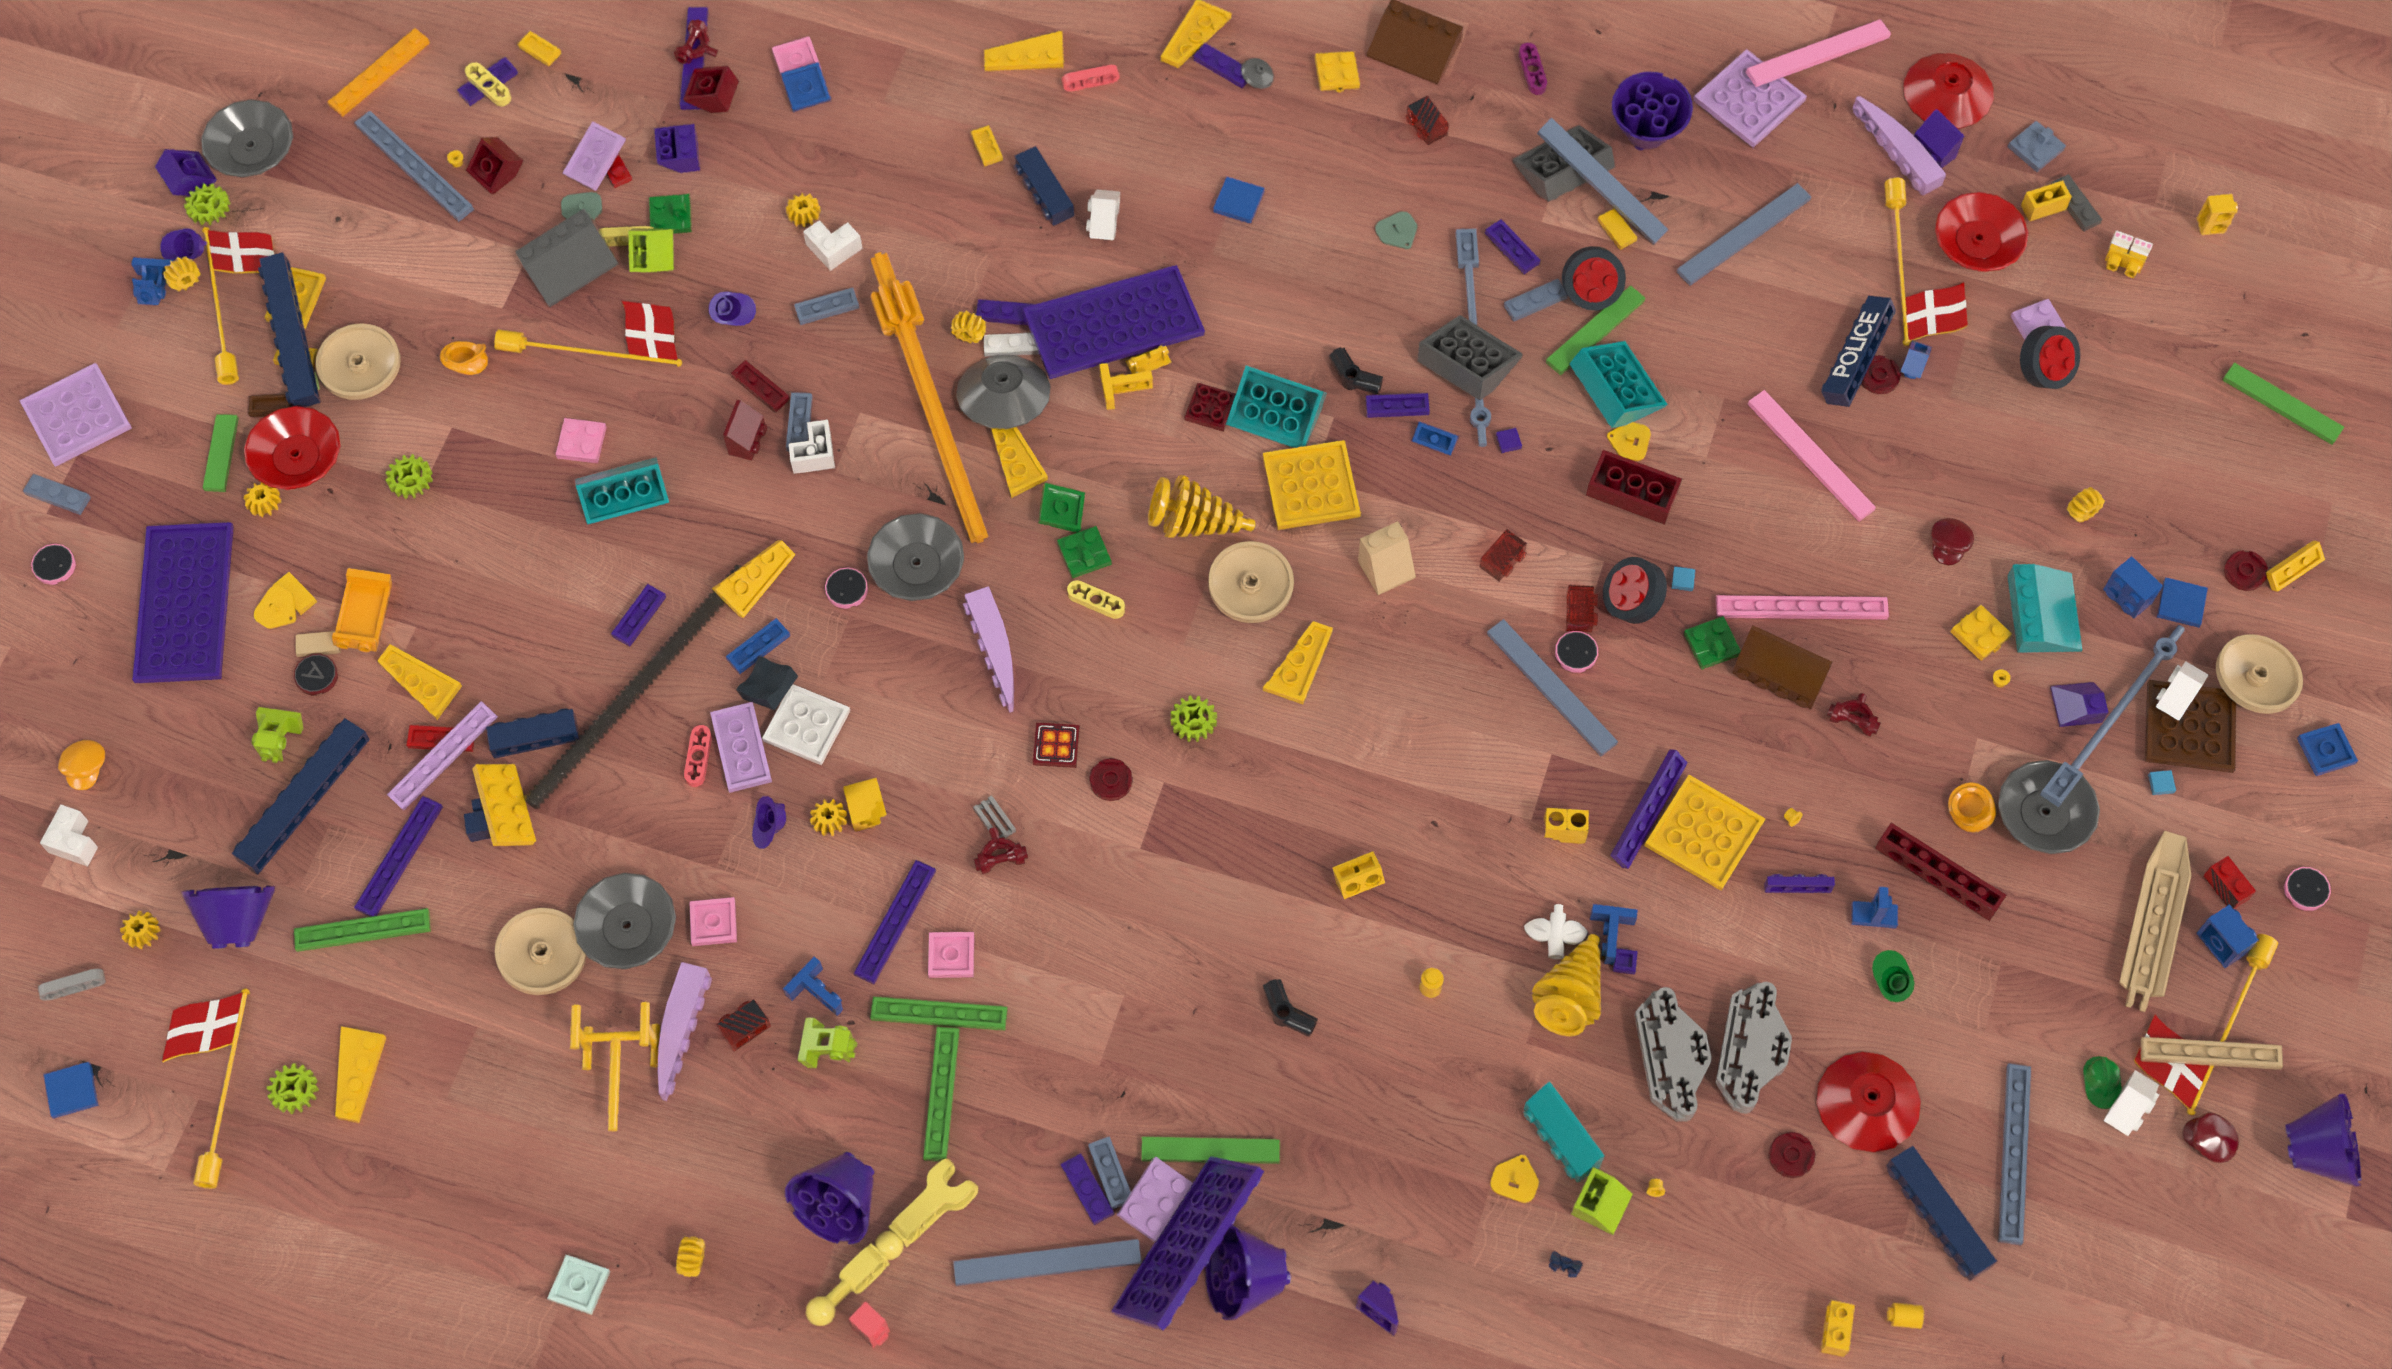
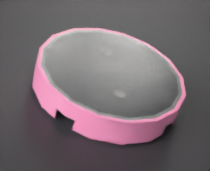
(53, 564)
(846, 588)
(1576, 651)
(2307, 888)

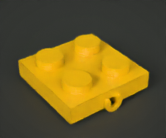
(1337, 71)
(1981, 632)

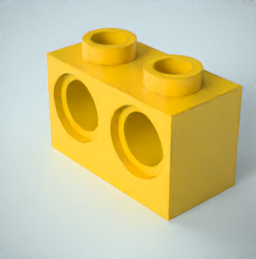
(2217, 214)
(1358, 875)
(1837, 1328)

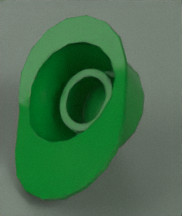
(1893, 976)
(2102, 1081)

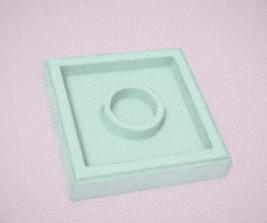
(578, 1284)

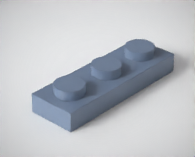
(1535, 300)
(826, 306)
(799, 415)
(56, 494)
(1110, 1171)

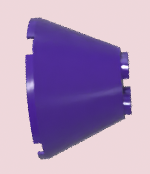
(1651, 109)
(229, 913)
(2325, 1143)
(834, 1198)
(1244, 1273)

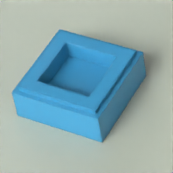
(1683, 578)
(2162, 782)

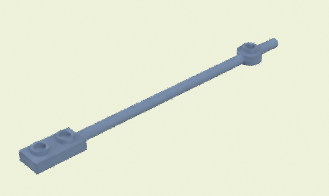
(1468, 258)
(2069, 775)

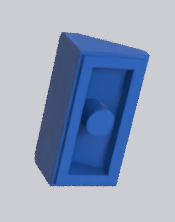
(1435, 438)

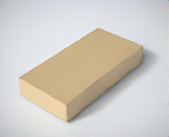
(315, 644)

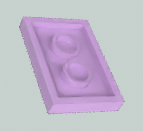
(594, 156)
(2035, 316)
(1154, 1199)

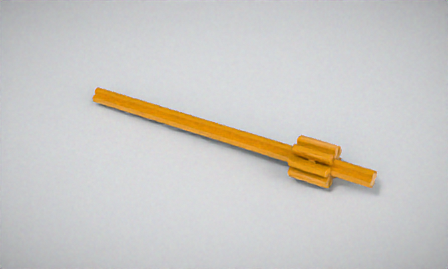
(899, 314)

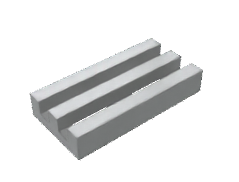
(985, 805)

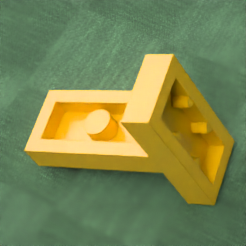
(1123, 383)

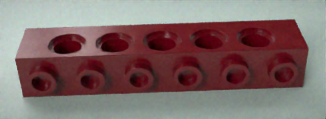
(1940, 871)

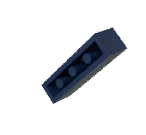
(1044, 186)
(532, 733)

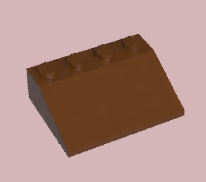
(1415, 41)
(1782, 667)

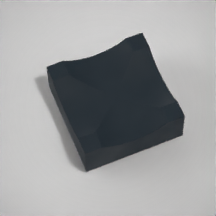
(767, 683)

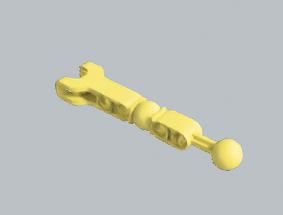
(889, 1245)

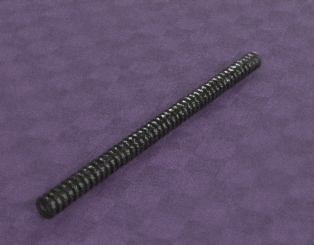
(625, 699)

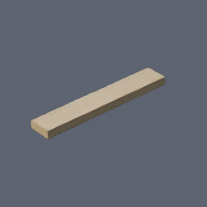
(2211, 1053)

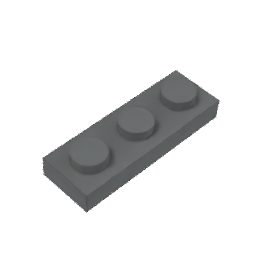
(2079, 206)

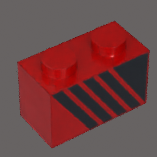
(2229, 882)

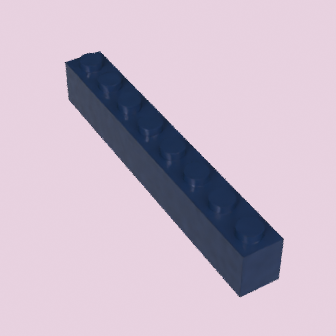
(289, 330)
(300, 796)

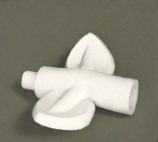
(1556, 932)

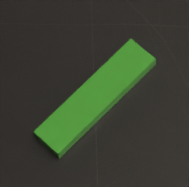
(220, 453)

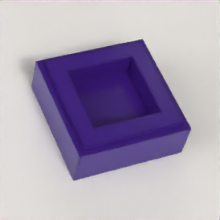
(1509, 440)
(1625, 961)

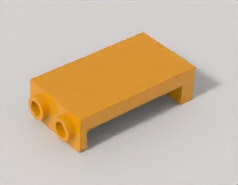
(362, 610)

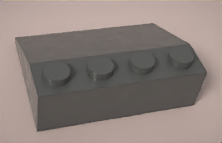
(1552, 174)
(567, 257)
(1468, 356)

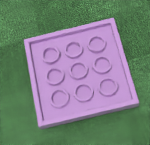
(1748, 109)
(75, 414)

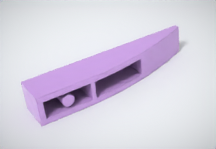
(1901, 147)
(993, 641)
(678, 1023)

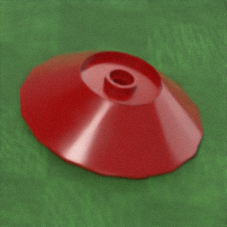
(1961, 102)
(1986, 218)
(291, 432)
(1866, 1122)

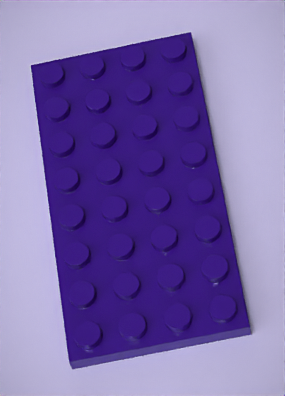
(1113, 321)
(183, 603)
(1187, 1242)

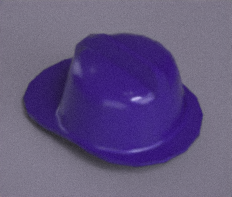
(181, 244)
(732, 308)
(768, 821)

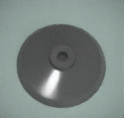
(1257, 73)

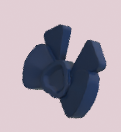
(1573, 1266)

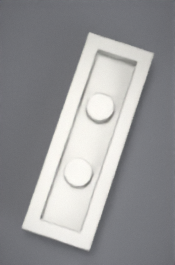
(1009, 344)

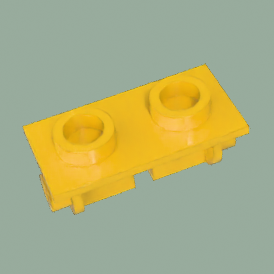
(1150, 360)

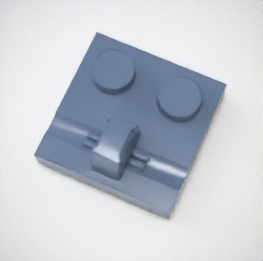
(2036, 146)

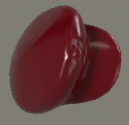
(1951, 540)
(2212, 1137)

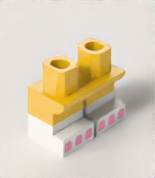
(2132, 261)

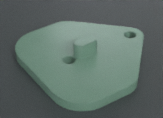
(575, 202)
(1401, 234)

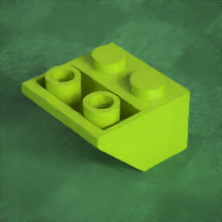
(651, 250)
(1602, 1201)

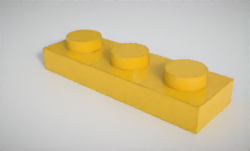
(2295, 566)

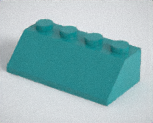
(621, 490)
(1563, 1133)

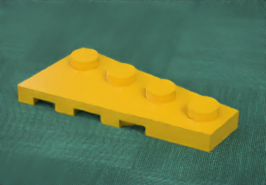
(1195, 30)
(1032, 53)
(1018, 461)
(750, 581)
(1299, 668)
(421, 681)
(356, 1069)

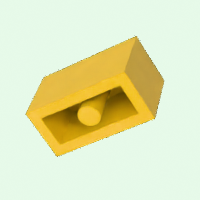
(2046, 201)

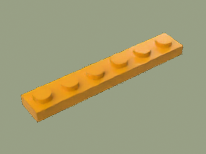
(378, 72)

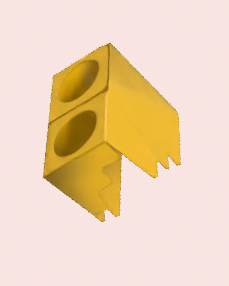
(865, 804)
(1568, 816)

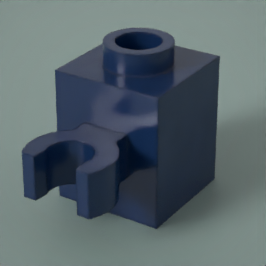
(476, 823)

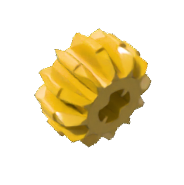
(803, 210)
(181, 273)
(968, 327)
(262, 499)
(2085, 504)
(828, 825)
(135, 923)
(690, 1256)

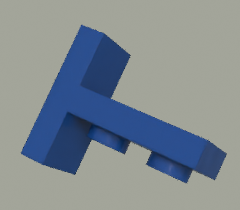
(1877, 913)
(1612, 917)
(805, 980)

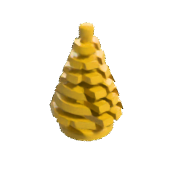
(1192, 510)
(1571, 991)

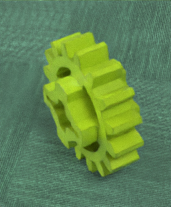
(207, 204)
(409, 476)
(1191, 710)
(300, 1080)

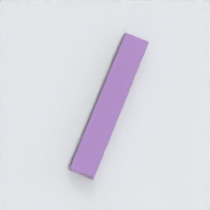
(442, 755)

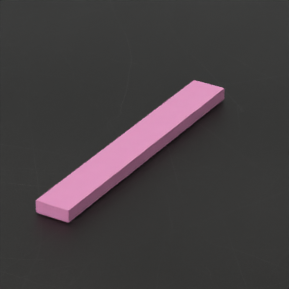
(1818, 53)
(1811, 455)
(1802, 607)

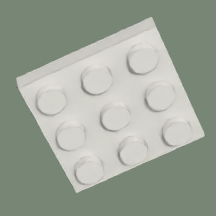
(806, 724)

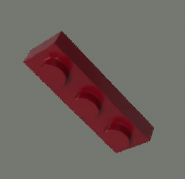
(760, 386)

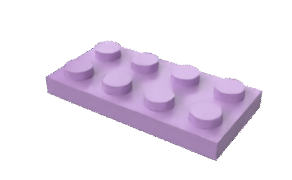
(741, 747)

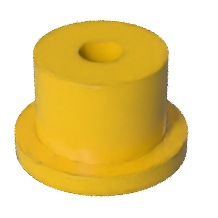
(455, 158)
(2001, 678)
(1792, 817)
(1655, 1188)

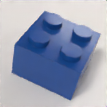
(2132, 587)
(2227, 936)

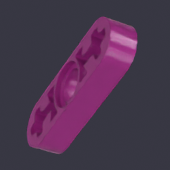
(1533, 61)

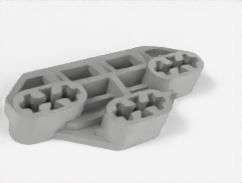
(1758, 1049)
(1677, 1053)

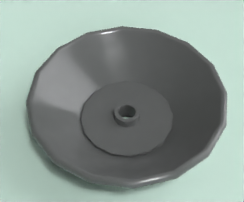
(242, 125)
(1003, 391)
(914, 540)
(2064, 827)
(623, 901)

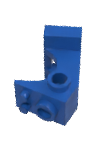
(152, 273)

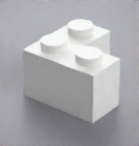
(1104, 211)
(832, 247)
(815, 453)
(2183, 688)
(66, 839)
(2135, 1099)

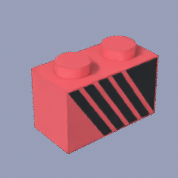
(870, 1325)

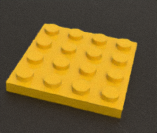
(1311, 485)
(1704, 832)

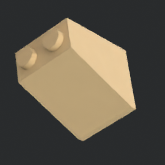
(1386, 558)

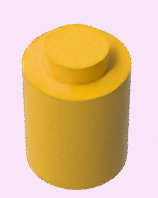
(1431, 982)
(1906, 1315)

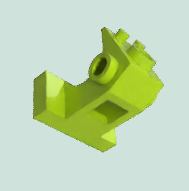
(271, 743)
(840, 1044)

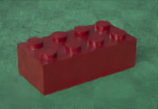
(1633, 487)

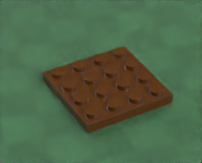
(2200, 738)

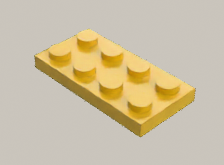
(504, 804)

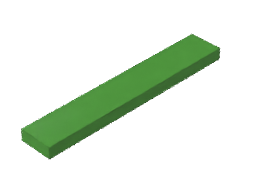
(1596, 329)
(2283, 403)
(362, 930)
(939, 1013)
(941, 1094)
(1200, 1149)

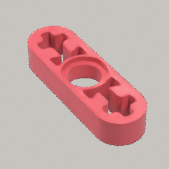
(1080, 79)
(701, 764)

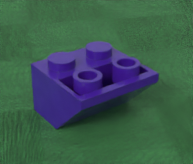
(678, 148)

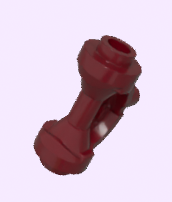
(685, 53)
(1867, 723)
(986, 861)

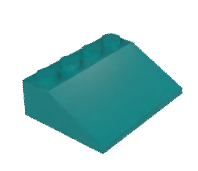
(1617, 383)
(1276, 408)
(2043, 609)

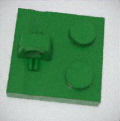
(671, 213)
(1061, 507)
(1084, 552)
(1712, 642)

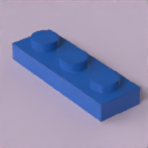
(758, 645)

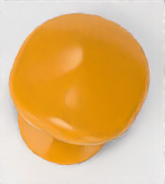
(464, 357)
(82, 763)
(1972, 807)

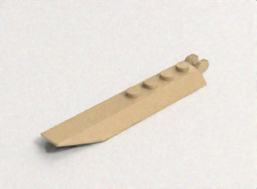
(2157, 920)

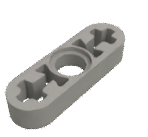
(71, 984)

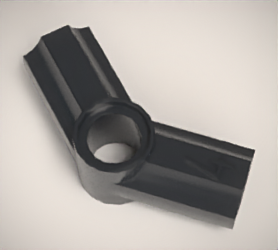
(1345, 367)
(1278, 1000)

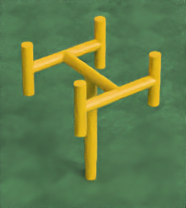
(647, 1035)

